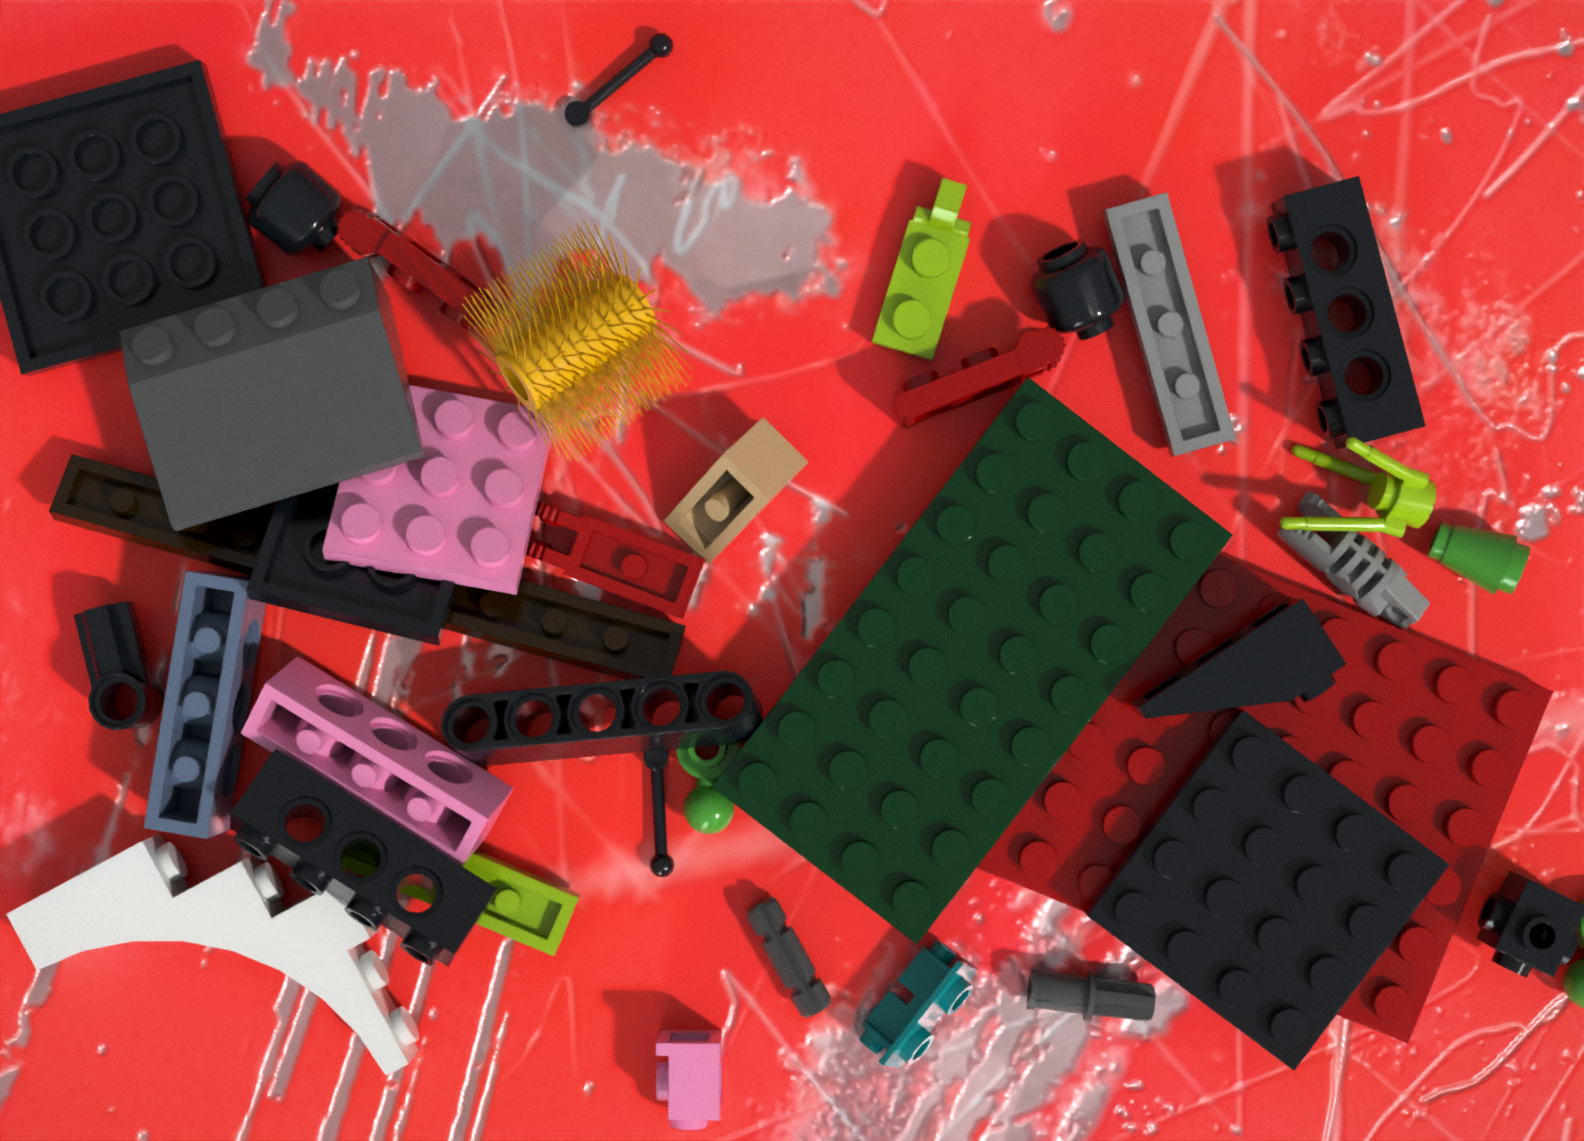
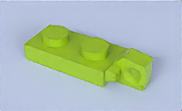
(925, 276)

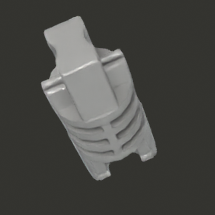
(1357, 567)

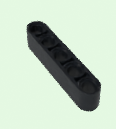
(575, 706)

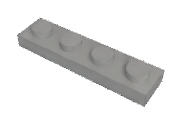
(1168, 324)

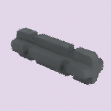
(788, 957)

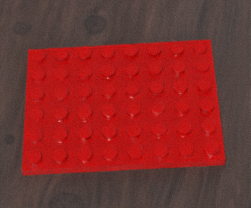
(1403, 728)

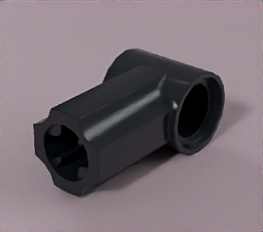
(116, 658)

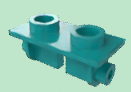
(907, 1027)

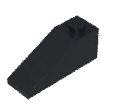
(1263, 663)

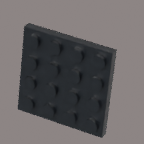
(117, 215)
(1266, 888)

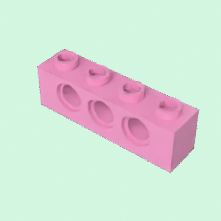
(377, 759)

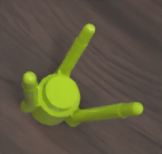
(1399, 497)

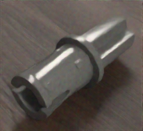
(1091, 995)

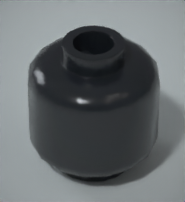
(295, 208)
(1077, 289)

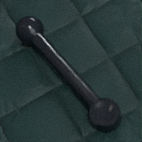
(579, 113)
(661, 863)

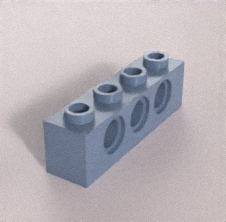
(205, 706)

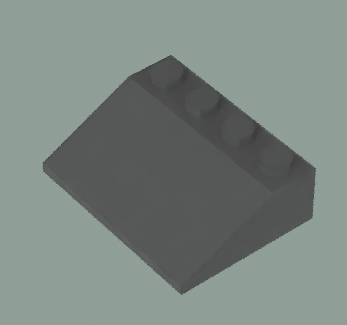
(272, 393)

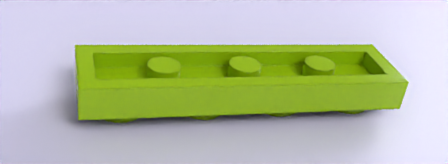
(522, 907)

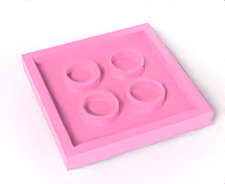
(458, 509)

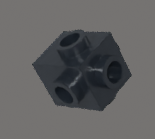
(1529, 926)

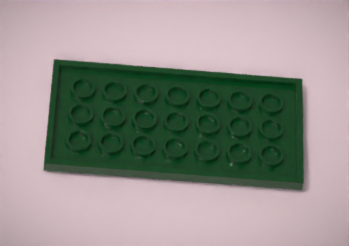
(972, 660)

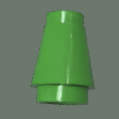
(1481, 556)

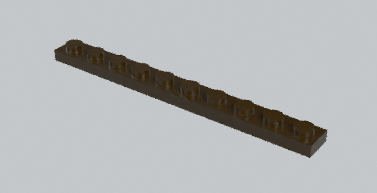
(532, 621)

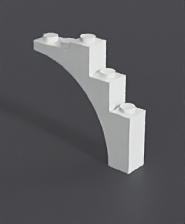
(236, 910)

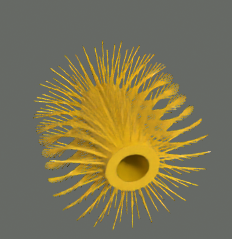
(577, 341)

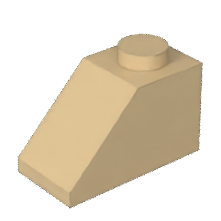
(735, 490)

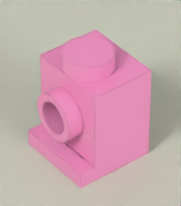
(690, 1077)

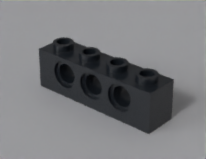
(1359, 279)
(291, 791)

